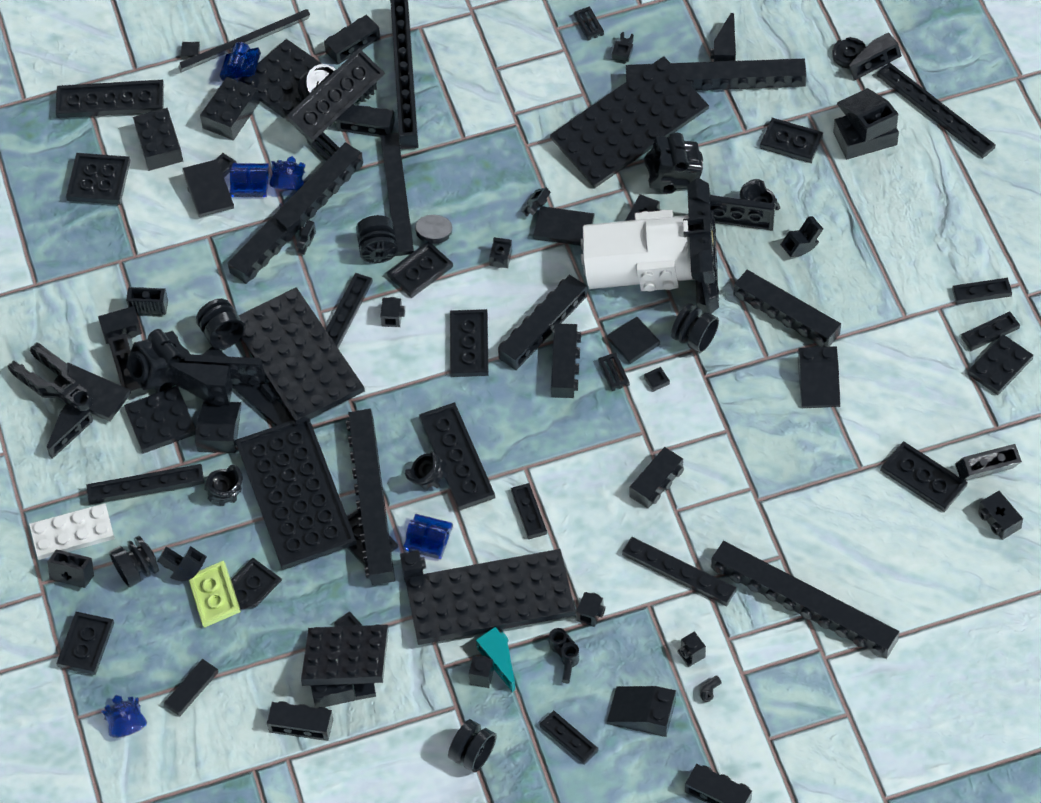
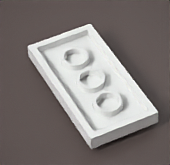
(72, 531)

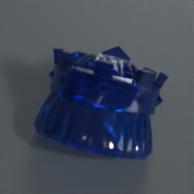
(287, 174)
(124, 717)

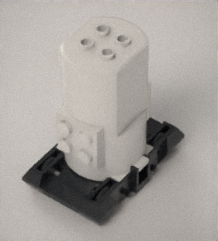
(657, 250)

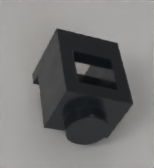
(500, 253)
(692, 649)

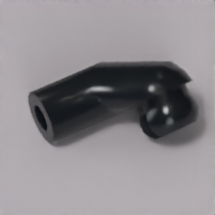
(706, 690)

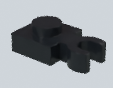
(623, 48)
(537, 199)
(307, 234)

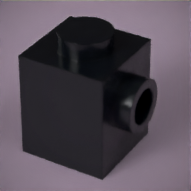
(391, 312)
(412, 564)
(590, 609)
(481, 671)

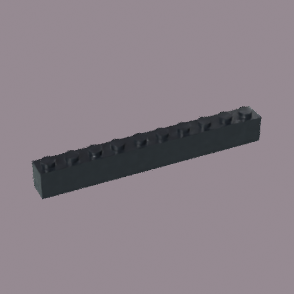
(404, 74)
(737, 74)
(305, 203)
(371, 497)
(805, 599)

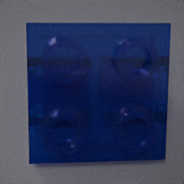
(240, 62)
(249, 179)
(427, 536)

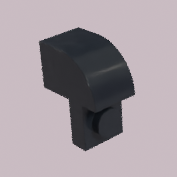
(803, 240)
(183, 567)

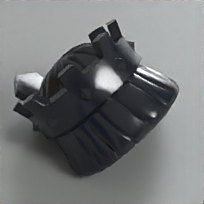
(756, 191)
(427, 471)
(224, 485)

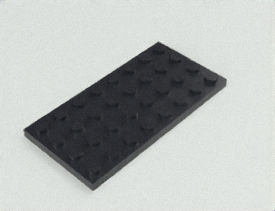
(628, 120)
(298, 356)
(295, 493)
(489, 596)

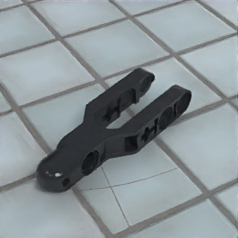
(69, 393)

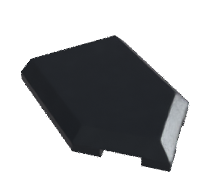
(253, 584)

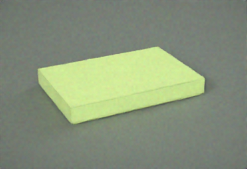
(214, 594)

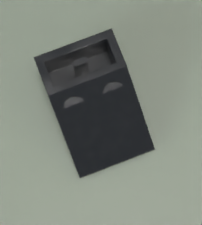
(869, 113)

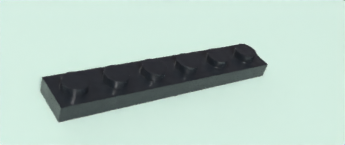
(145, 484)
(679, 571)

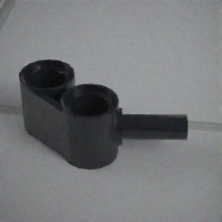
(562, 648)

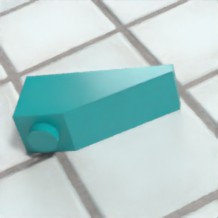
(495, 646)

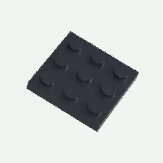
(98, 178)
(160, 419)

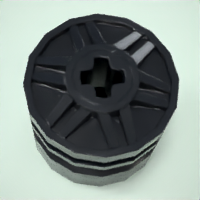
(376, 239)
(220, 323)
(694, 327)
(134, 561)

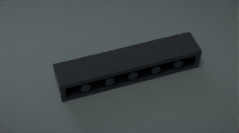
(787, 309)
(541, 323)

